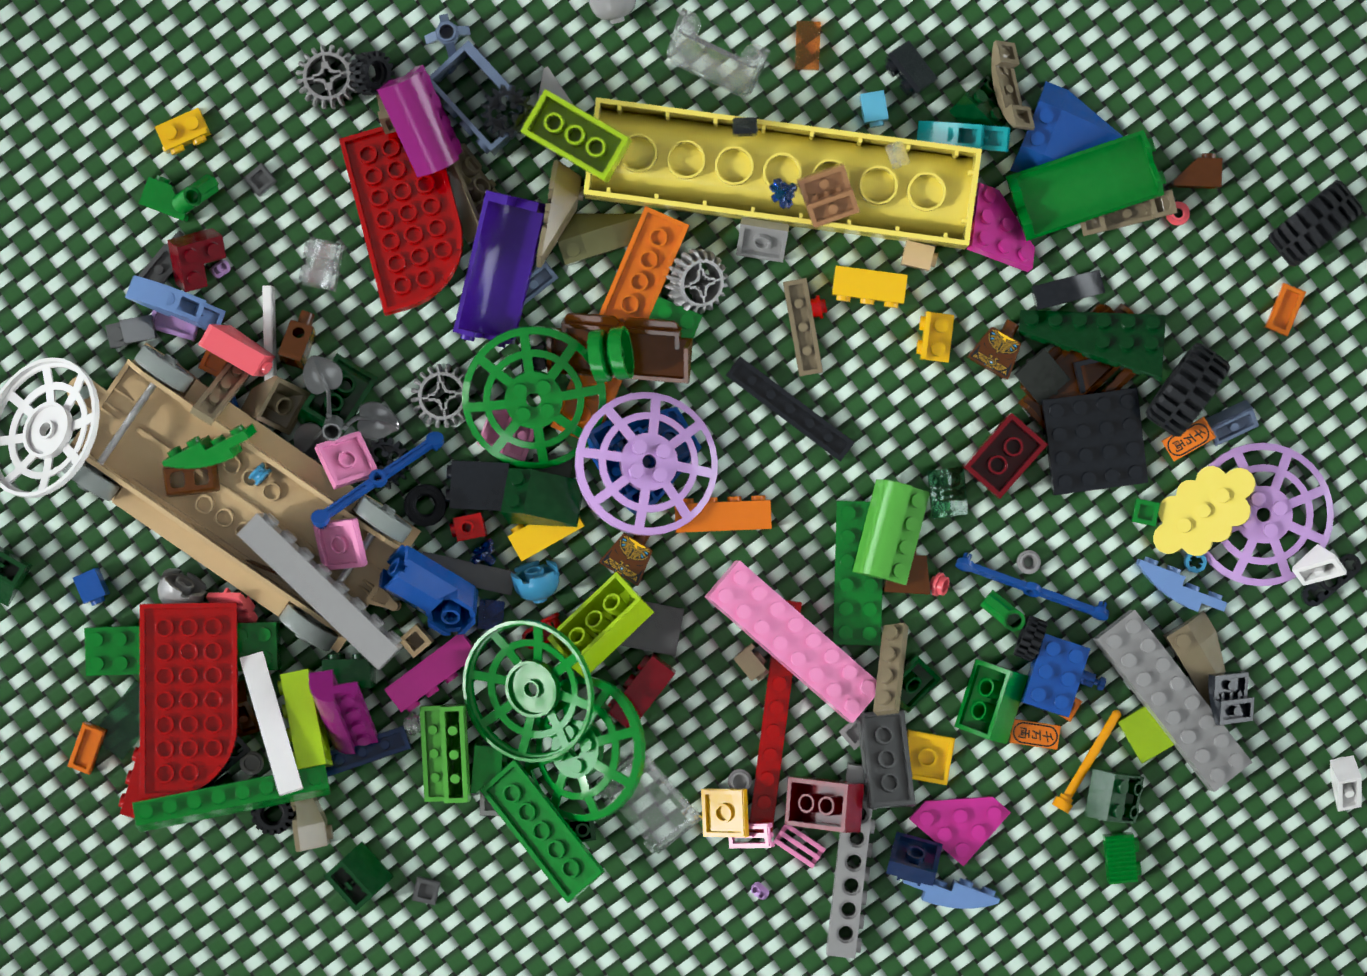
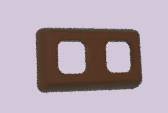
(190, 486)

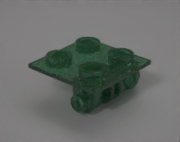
(947, 492)

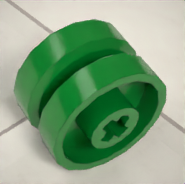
(610, 354)

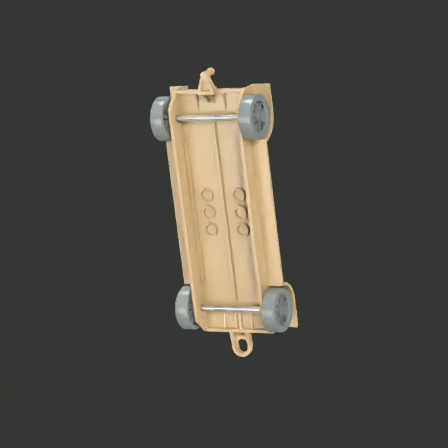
(150, 414)

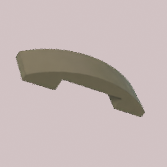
(1006, 86)
(1131, 215)

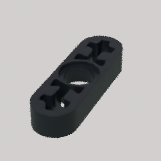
(1330, 590)

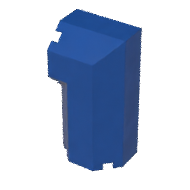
(431, 589)

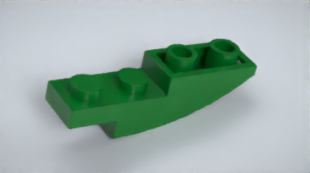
(209, 451)

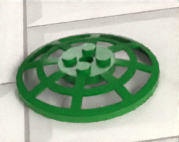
(524, 384)
(518, 691)
(592, 754)

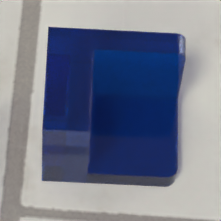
(490, 613)

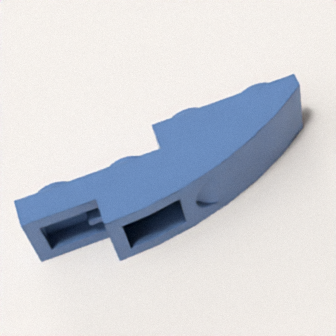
(173, 302)
(1170, 583)
(959, 895)

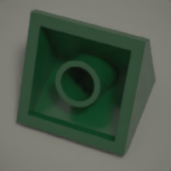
(917, 682)

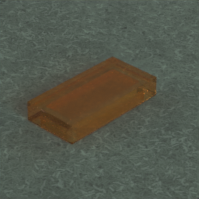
(807, 45)

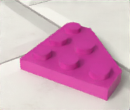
(998, 232)
(960, 823)

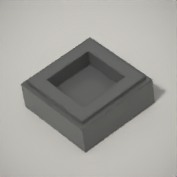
(260, 179)
(426, 890)

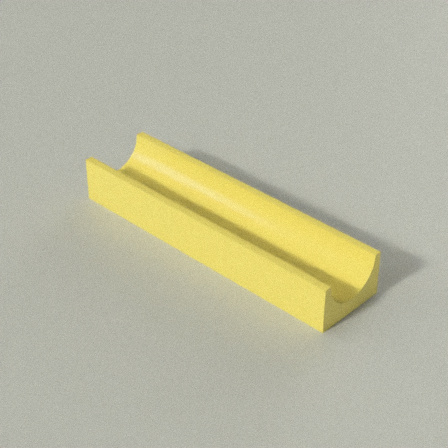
(698, 167)

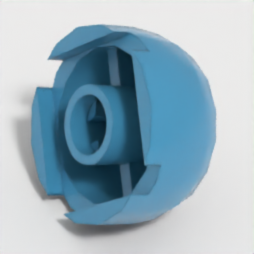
(536, 581)

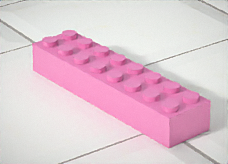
(793, 641)

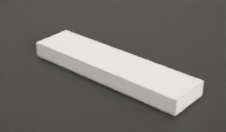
(269, 326)

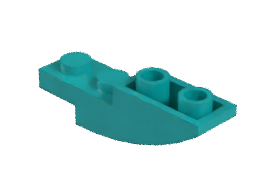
(966, 135)

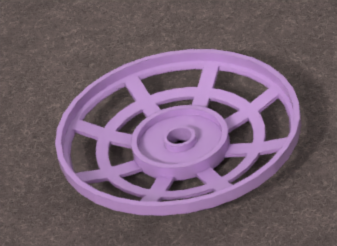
(633, 470)
(1279, 515)

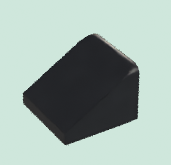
(744, 127)

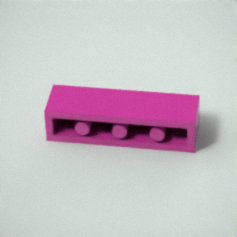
(429, 673)

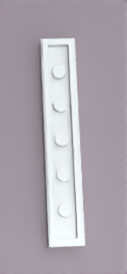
(271, 723)

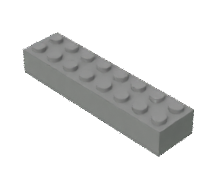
(320, 590)
(1172, 700)

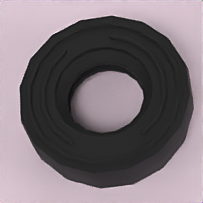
(412, 498)

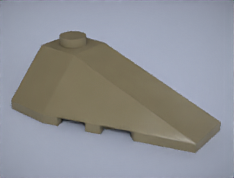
(563, 200)

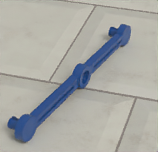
(321, 517)
(1032, 589)

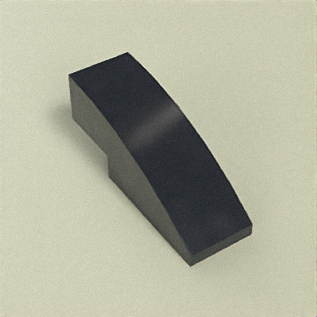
(1067, 289)

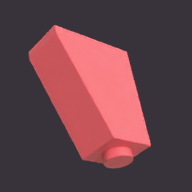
(237, 349)

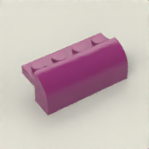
(420, 122)
(342, 712)

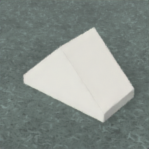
(1318, 566)

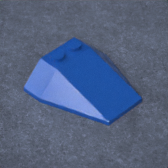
(1061, 128)
(639, 427)

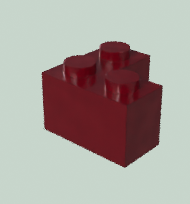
(190, 254)

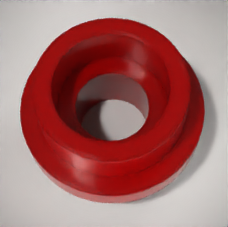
(818, 307)

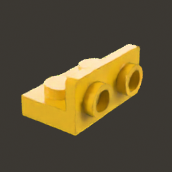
(183, 131)
(936, 337)

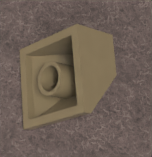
(276, 403)

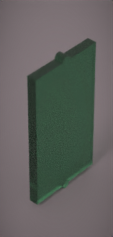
(123, 723)

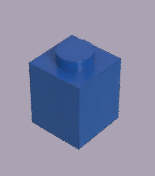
(91, 586)

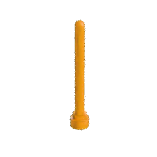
(1065, 800)

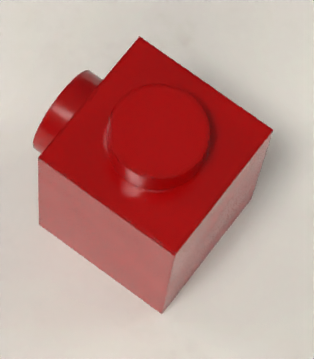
(468, 527)

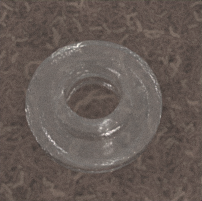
(412, 723)

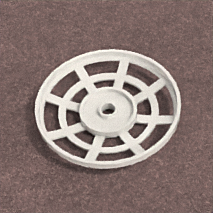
(42, 418)

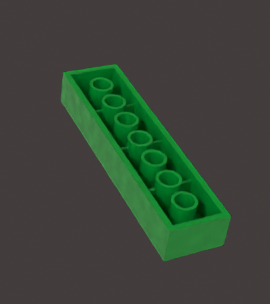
(117, 648)

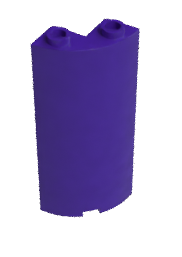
(499, 267)

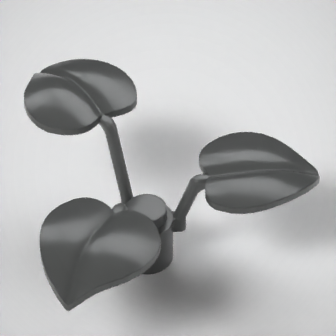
(374, 420)

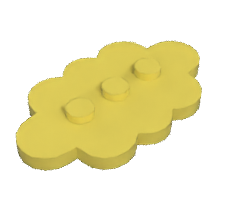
(1204, 511)

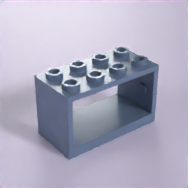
(449, 67)

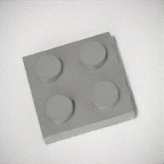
(762, 239)

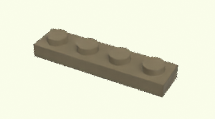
(802, 327)
(219, 393)
(890, 669)

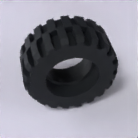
(1315, 223)
(1187, 389)

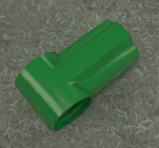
(195, 194)
(1001, 610)

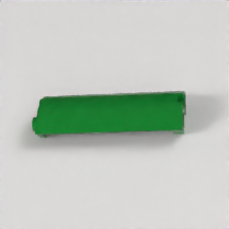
(1086, 185)

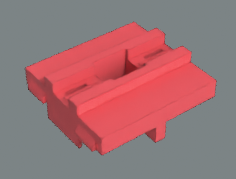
(245, 605)

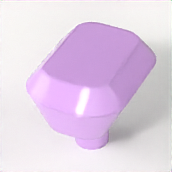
(220, 268)
(759, 891)

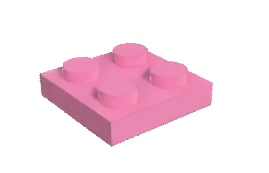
(346, 460)
(341, 544)

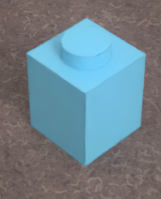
(874, 108)

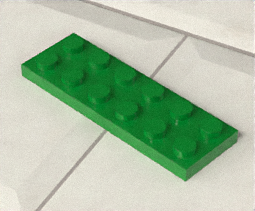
(856, 596)
(542, 831)

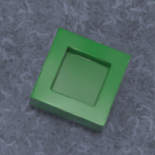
(1145, 512)

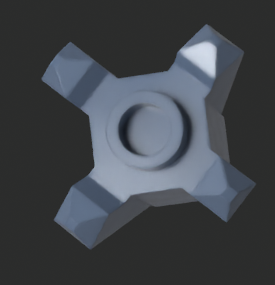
(447, 34)

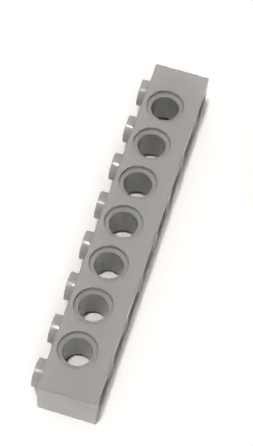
(836, 944)

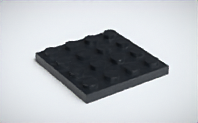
(1094, 441)

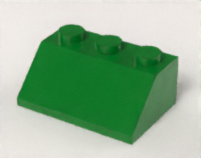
(991, 701)

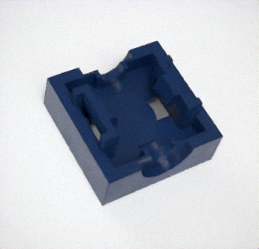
(914, 859)

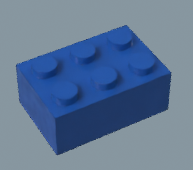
(1055, 675)

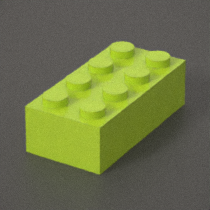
(576, 136)
(603, 622)
(305, 723)

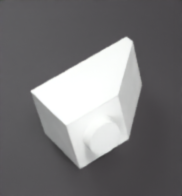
(1346, 783)

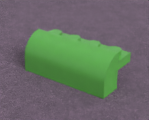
(891, 531)
(445, 753)

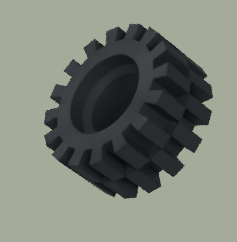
(361, 75)
(1030, 638)
(273, 827)

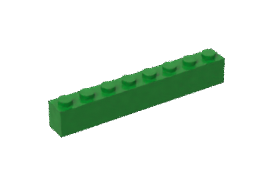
(226, 800)

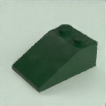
(344, 400)
(541, 499)

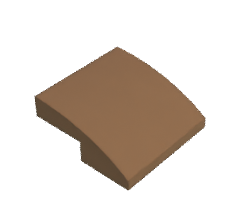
(828, 195)

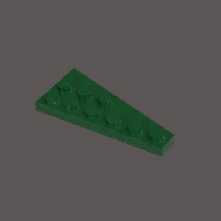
(1110, 338)

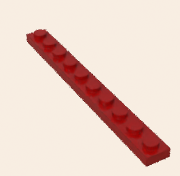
(771, 741)

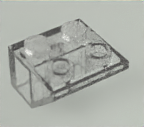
(321, 264)

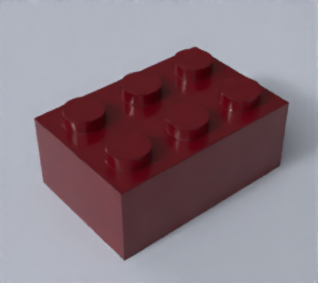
(1004, 455)
(643, 687)
(824, 804)

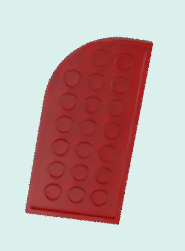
(405, 220)
(186, 694)

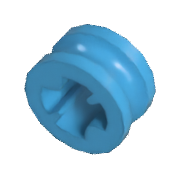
(260, 474)
(1192, 568)

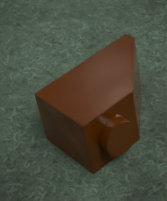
(1202, 173)
(246, 714)

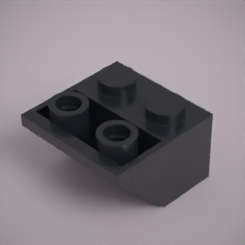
(910, 69)

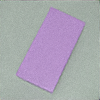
(174, 326)

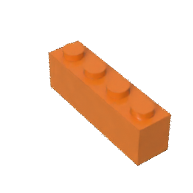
(728, 515)

